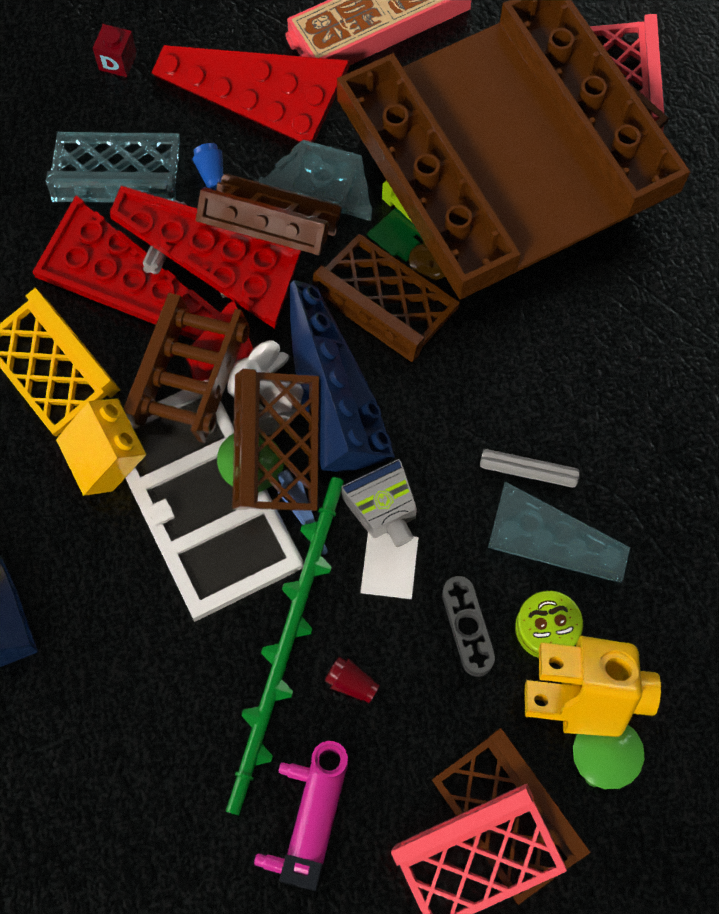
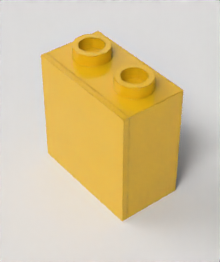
(100, 446)

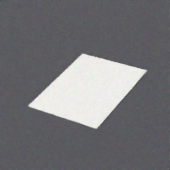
(389, 568)

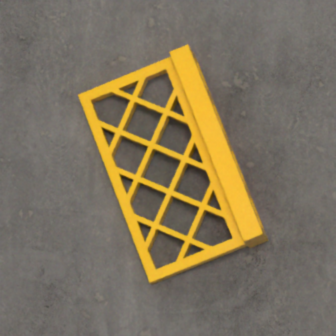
(74, 351)

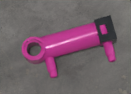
(314, 819)

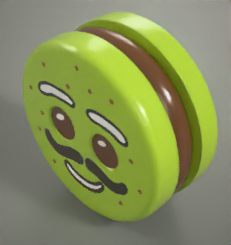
(548, 619)

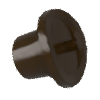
(424, 263)

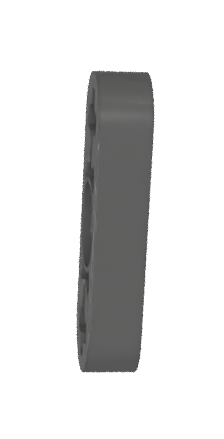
(484, 647)

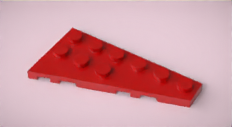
(270, 89)
(235, 264)
(108, 268)

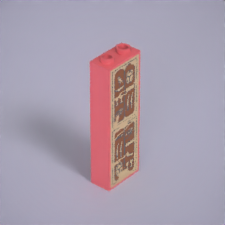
(364, 27)

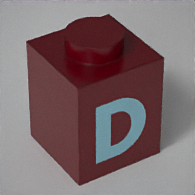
(114, 50)

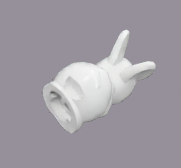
(268, 359)

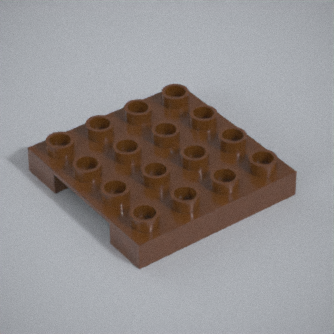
(511, 142)

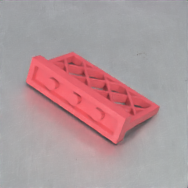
(648, 56)
(471, 824)

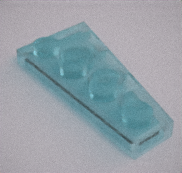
(550, 536)

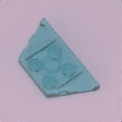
(325, 175)

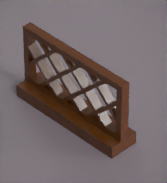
(369, 311)
(247, 435)
(519, 774)

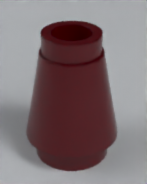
(351, 680)

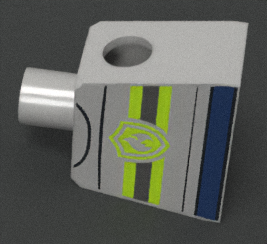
(383, 502)

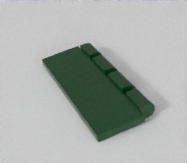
(395, 235)

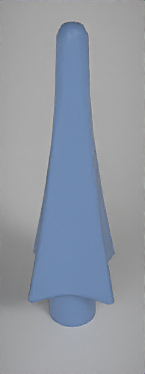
(298, 493)

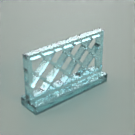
(105, 185)

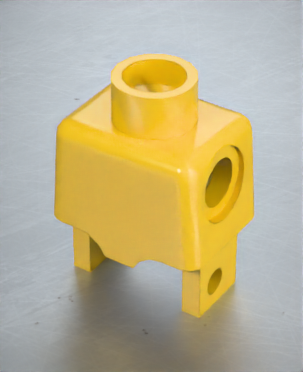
(597, 689)

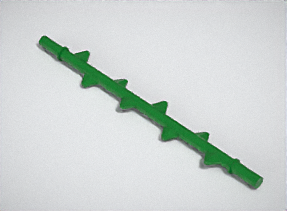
(278, 654)

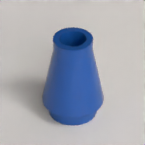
(209, 163)

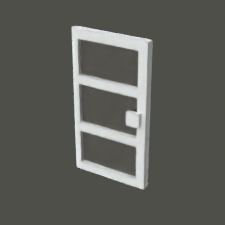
(207, 545)

